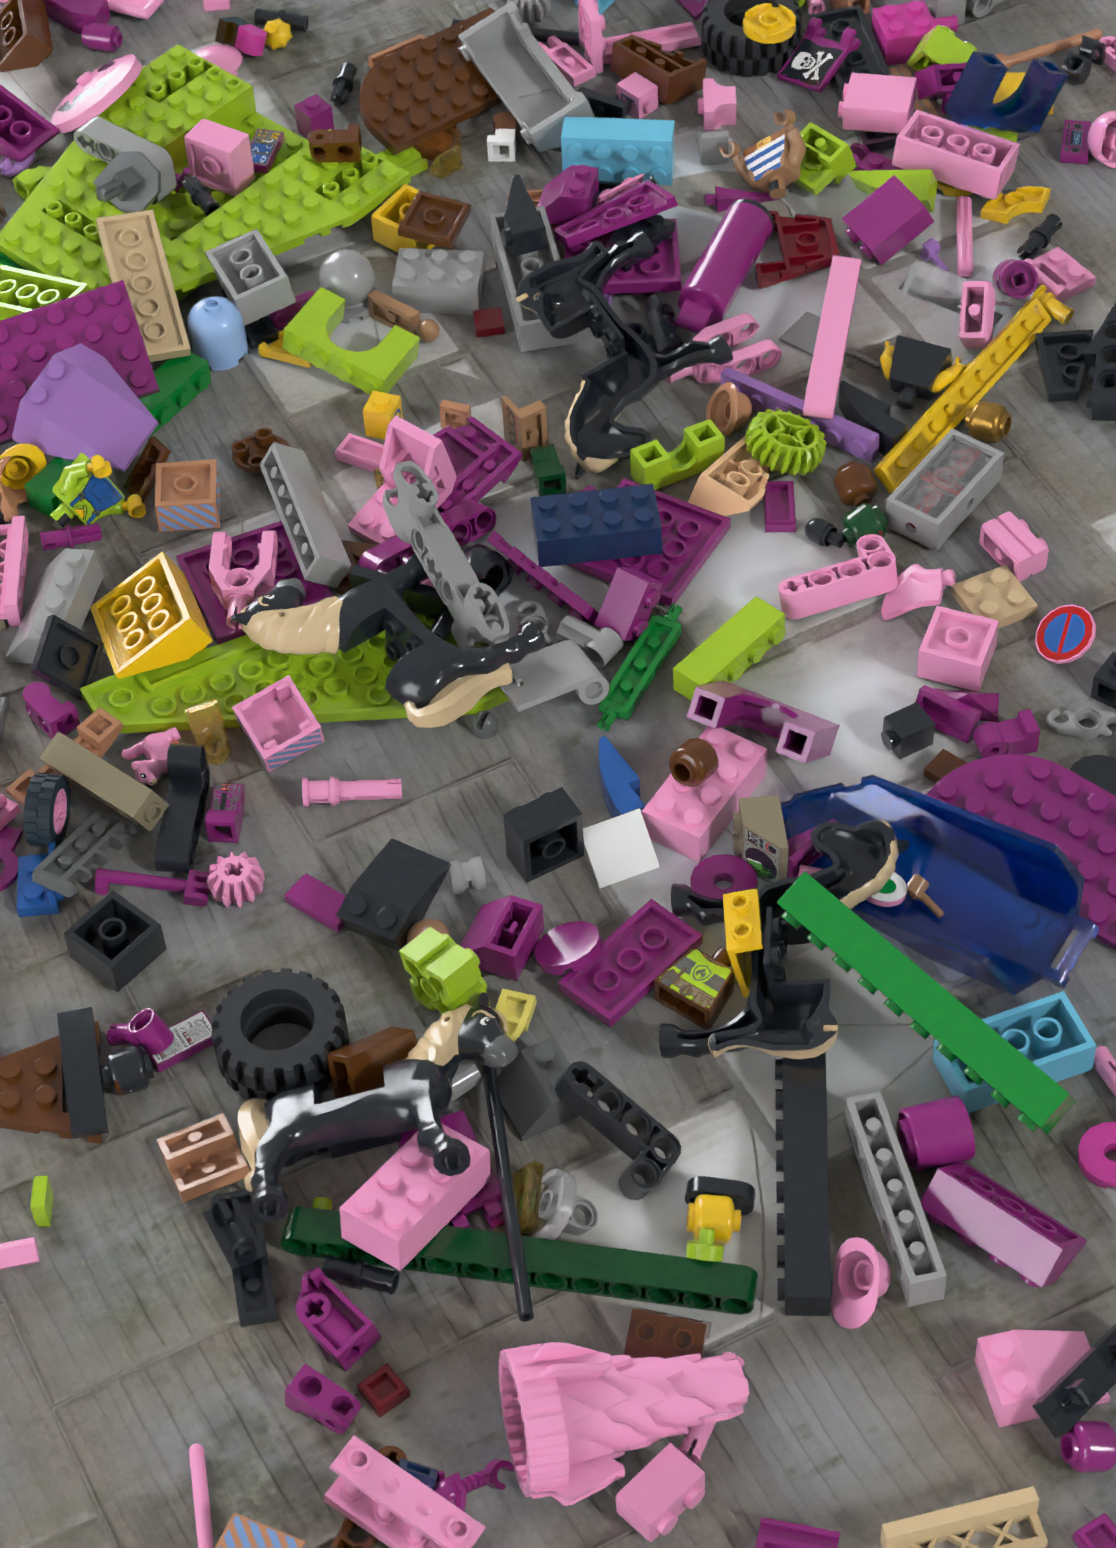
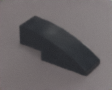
(872, 414)

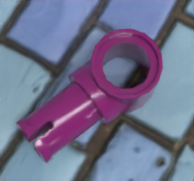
(144, 1031)

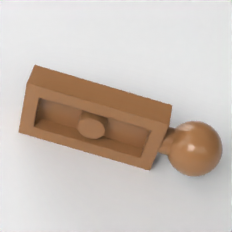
(393, 312)

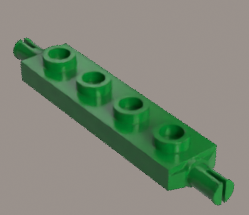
(640, 667)

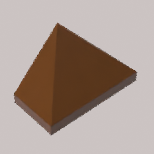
(144, 472)

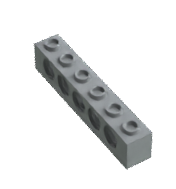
(894, 1199)

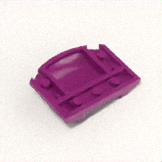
(478, 459)

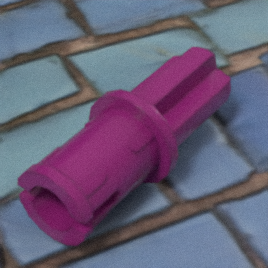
(70, 536)

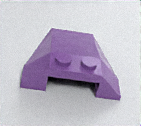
(83, 408)

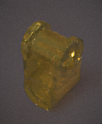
(209, 727)

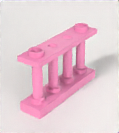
(395, 1503)

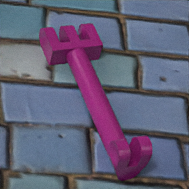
(194, 888)

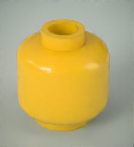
(714, 1213)

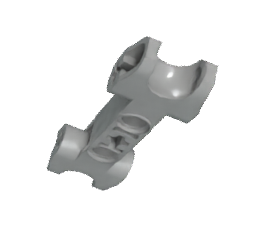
(420, 524)

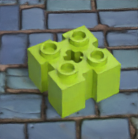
(442, 971)

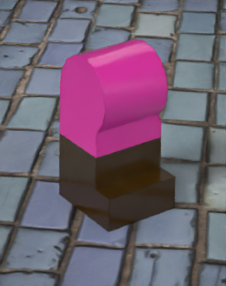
(241, 35)

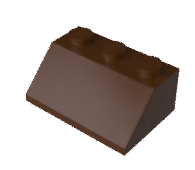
(24, 34)

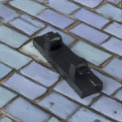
(1079, 1387)

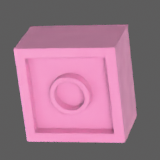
(219, 157)
(957, 648)

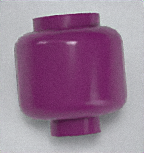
(1089, 1446)

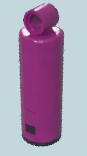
(724, 265)

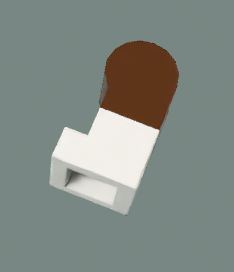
(504, 141)

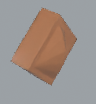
(454, 414)

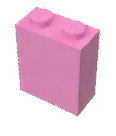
(877, 102)

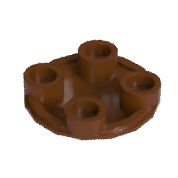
(251, 450)

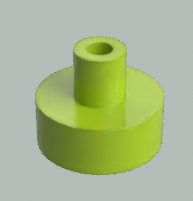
(705, 1247)

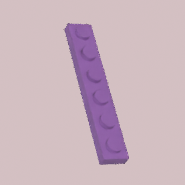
(838, 432)

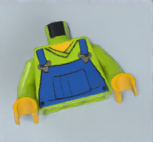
(90, 493)

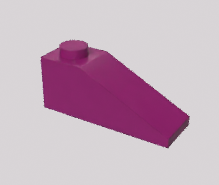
(78, 13)

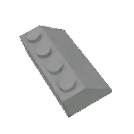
(63, 590)

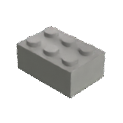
(440, 280)

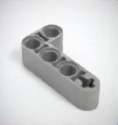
(107, 140)

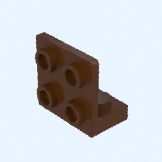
(664, 1334)

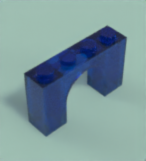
(1022, 111)

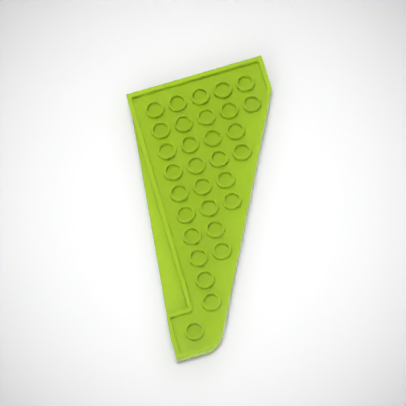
(333, 685)

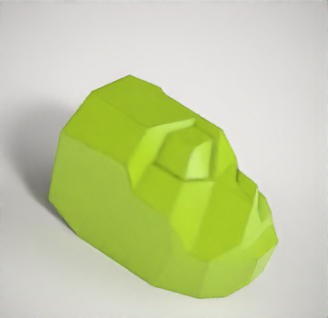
(29, 180)

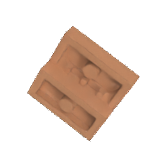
(203, 1157)

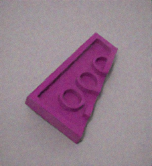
(540, 578)

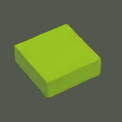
(42, 1201)

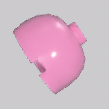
(1103, 139)

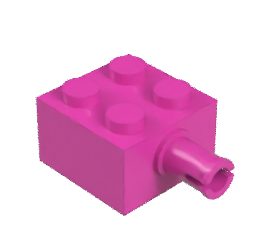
(902, 27)

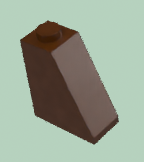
(361, 1063)

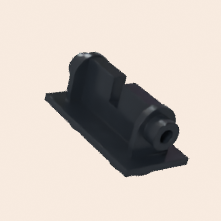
(233, 1231)

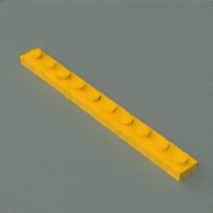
(963, 394)

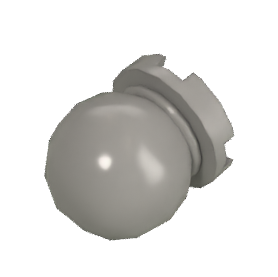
(350, 277)

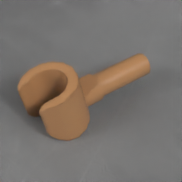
(916, 890)

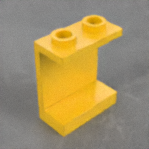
(742, 933)

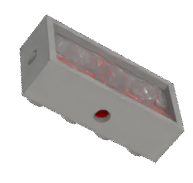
(944, 489)

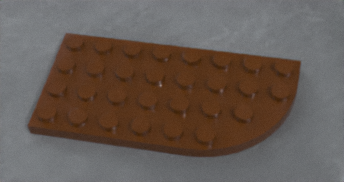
(424, 89)

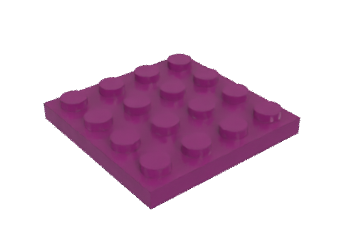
(655, 274)
(687, 542)
(244, 555)

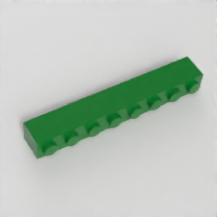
(178, 382)

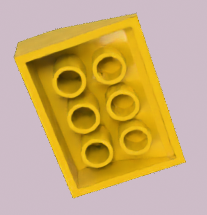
(150, 619)

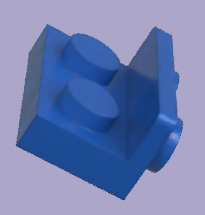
(32, 897)

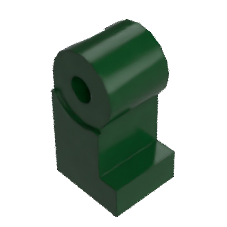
(547, 467)

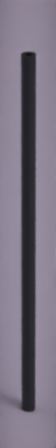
(507, 1194)

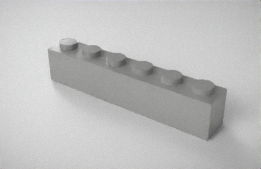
(305, 515)

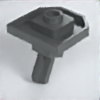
(129, 182)

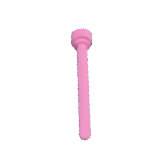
(201, 1496)

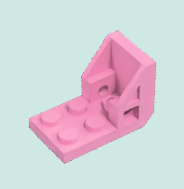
(402, 444)

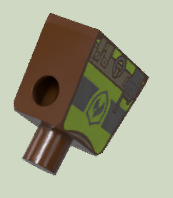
(697, 986)

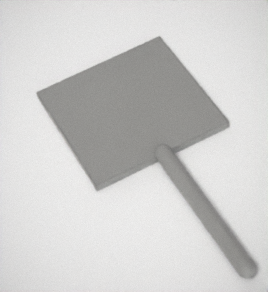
(803, 337)

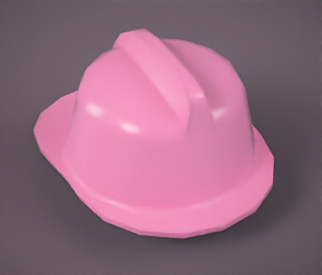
(858, 1282)

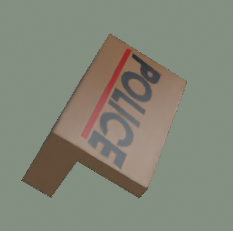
(524, 426)

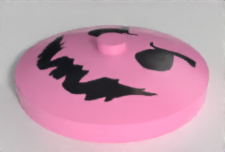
(96, 92)

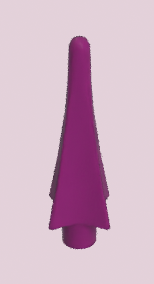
(724, 197)

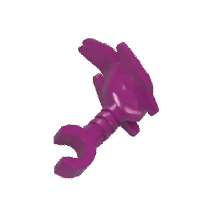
(456, 1489)

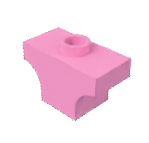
(717, 105)

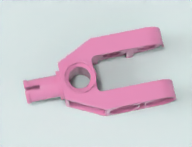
(752, 354)
(241, 586)

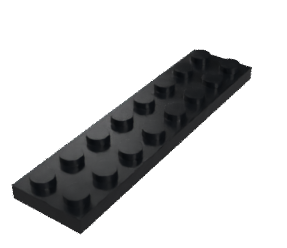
(865, 60)

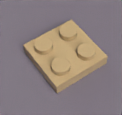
(995, 596)

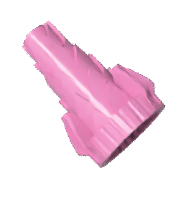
(581, 1409)

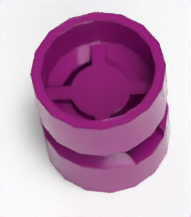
(1015, 278)

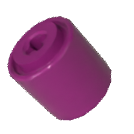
(935, 1133)

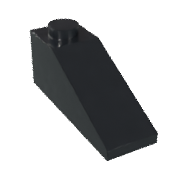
(522, 223)

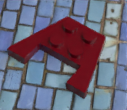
(805, 247)

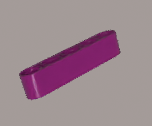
(466, 521)

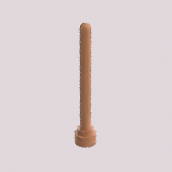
(1047, 49)

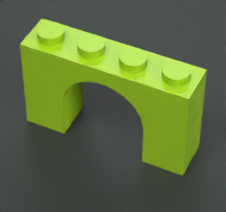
(369, 370)

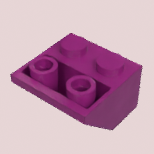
(505, 935)

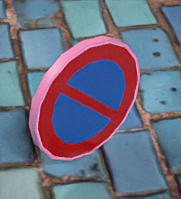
(1065, 634)

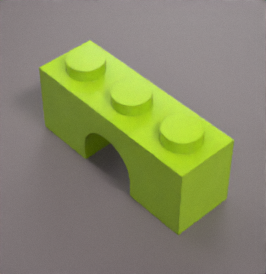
(698, 450)

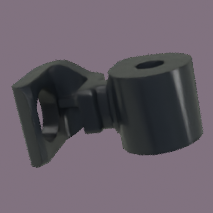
(1079, 65)

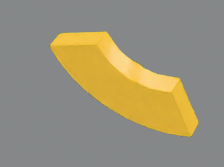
(1014, 203)

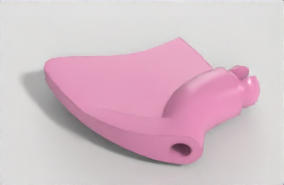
(916, 589)

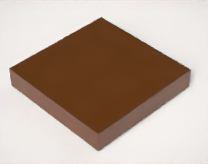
(434, 219)

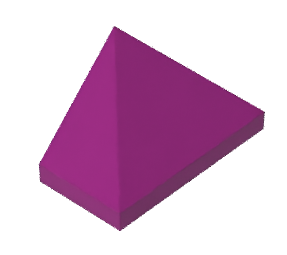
(983, 701)
(801, 852)

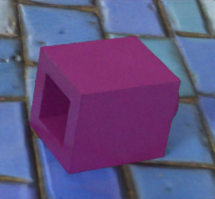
(313, 115)

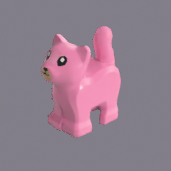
(155, 751)

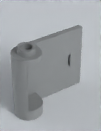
(554, 673)

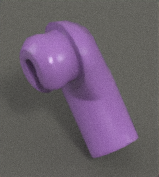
(11, 169)

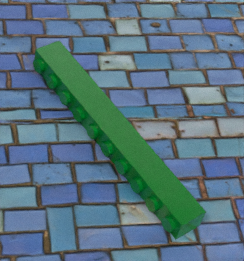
(927, 1003)

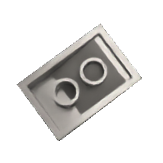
(251, 276)

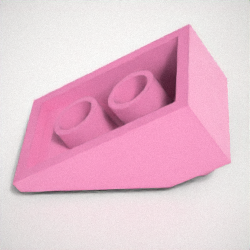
(1023, 1366)

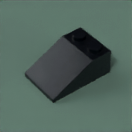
(393, 894)

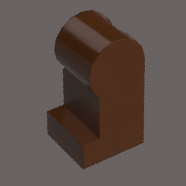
(336, 145)

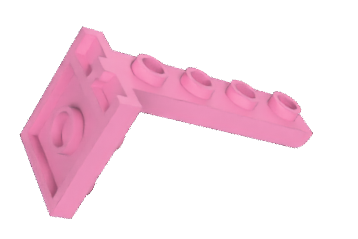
(599, 49)

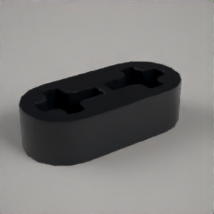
(740, 1192)

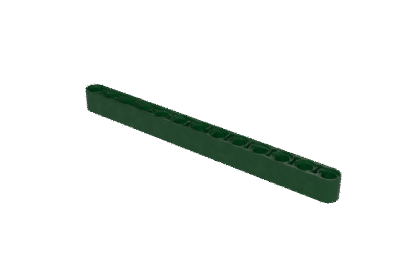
(548, 1262)

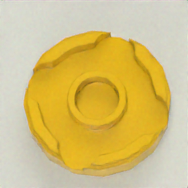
(769, 23)

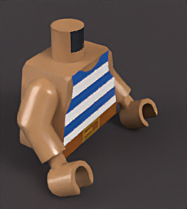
(772, 161)

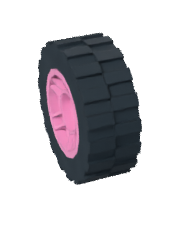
(46, 809)

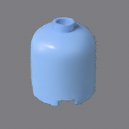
(217, 332)

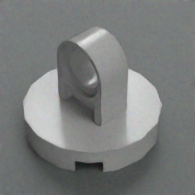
(557, 1207)

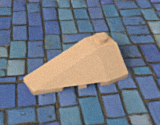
(731, 483)

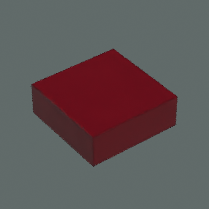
(488, 322)
(383, 1390)

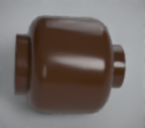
(855, 484)
(693, 762)

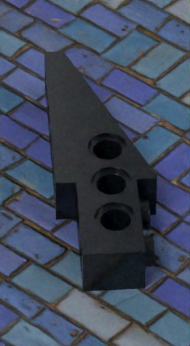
(1101, 364)

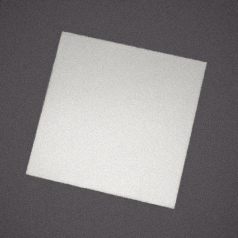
(620, 848)

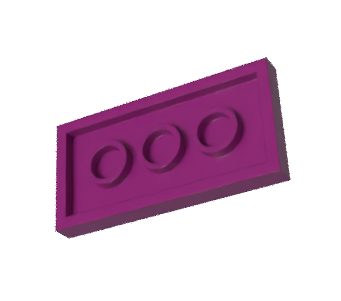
(630, 962)

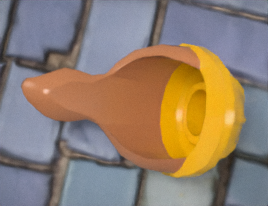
(17, 467)

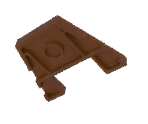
(35, 1090)

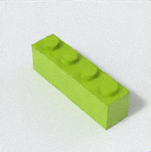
(731, 648)

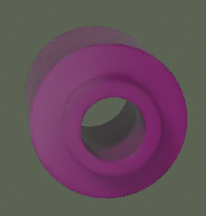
(102, 37)

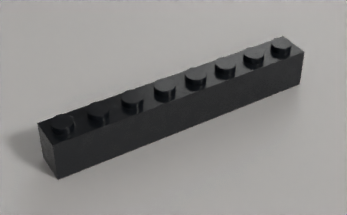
(804, 1187)

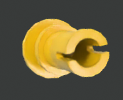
(1053, 307)

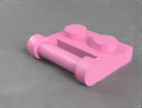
(1061, 274)

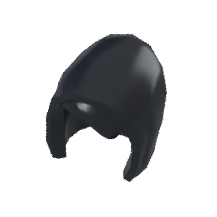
(490, 567)

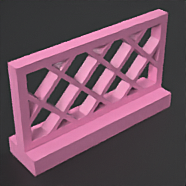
(14, 568)

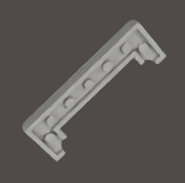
(523, 76)

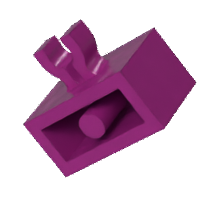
(938, 82)
(629, 603)

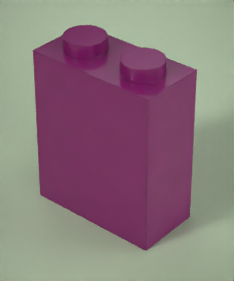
(887, 220)

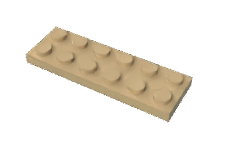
(138, 257)

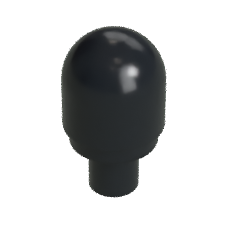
(823, 533)

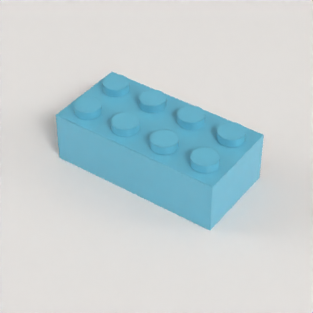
(620, 147)
(1043, 1031)

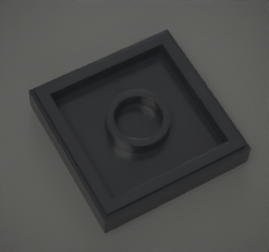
(66, 656)

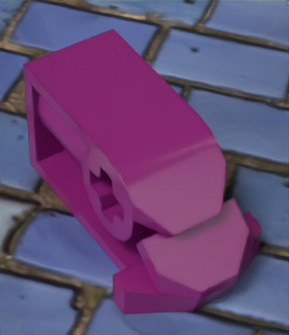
(342, 1327)

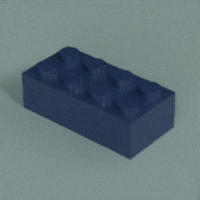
(596, 525)

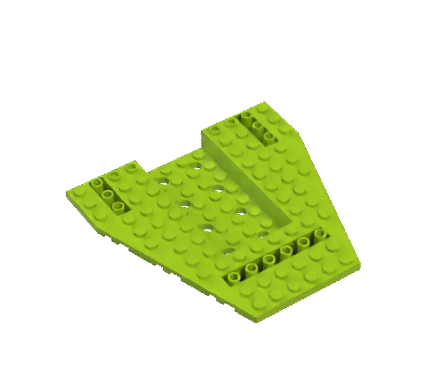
(171, 95)

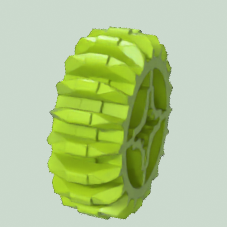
(785, 442)

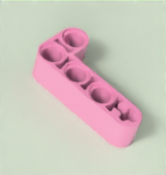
(842, 583)

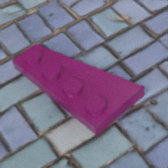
(616, 213)

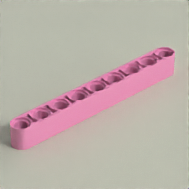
(832, 338)

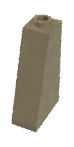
(104, 782)

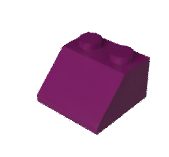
(570, 194)

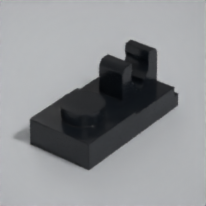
(606, 106)

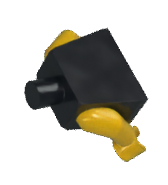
(918, 369)

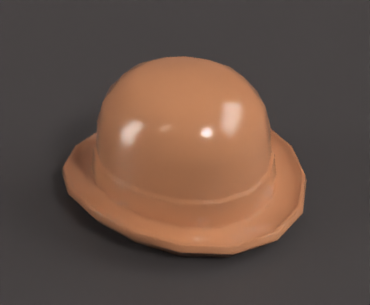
(729, 408)

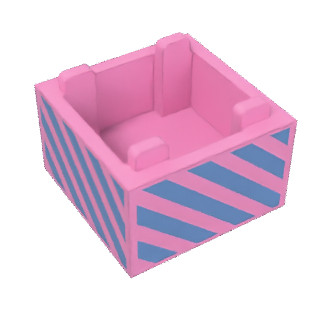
(278, 723)

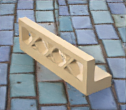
(968, 1519)

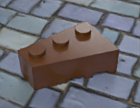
(669, 71)

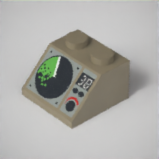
(762, 836)

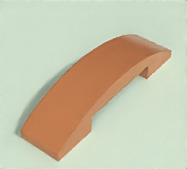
(95, 735)

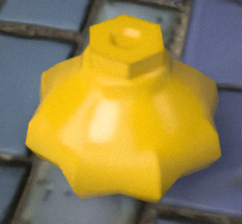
(277, 33)

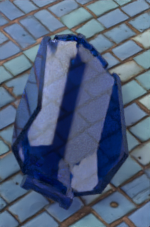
(1001, 889)

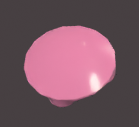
(222, 56)

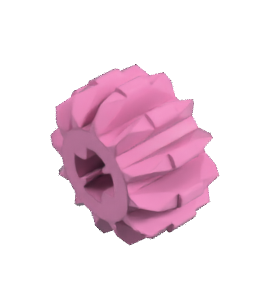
(235, 879)

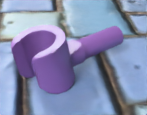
(930, 251)

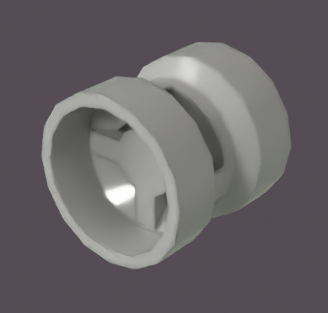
(467, 875)

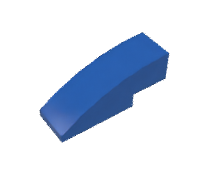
(618, 781)

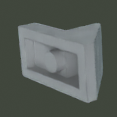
(709, 146)

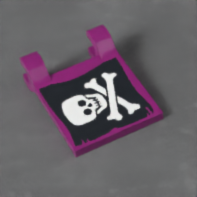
(817, 58)

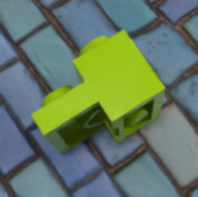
(824, 160)

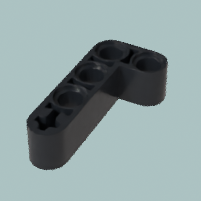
(187, 802)
(613, 1126)

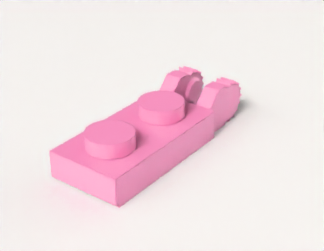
(569, 62)

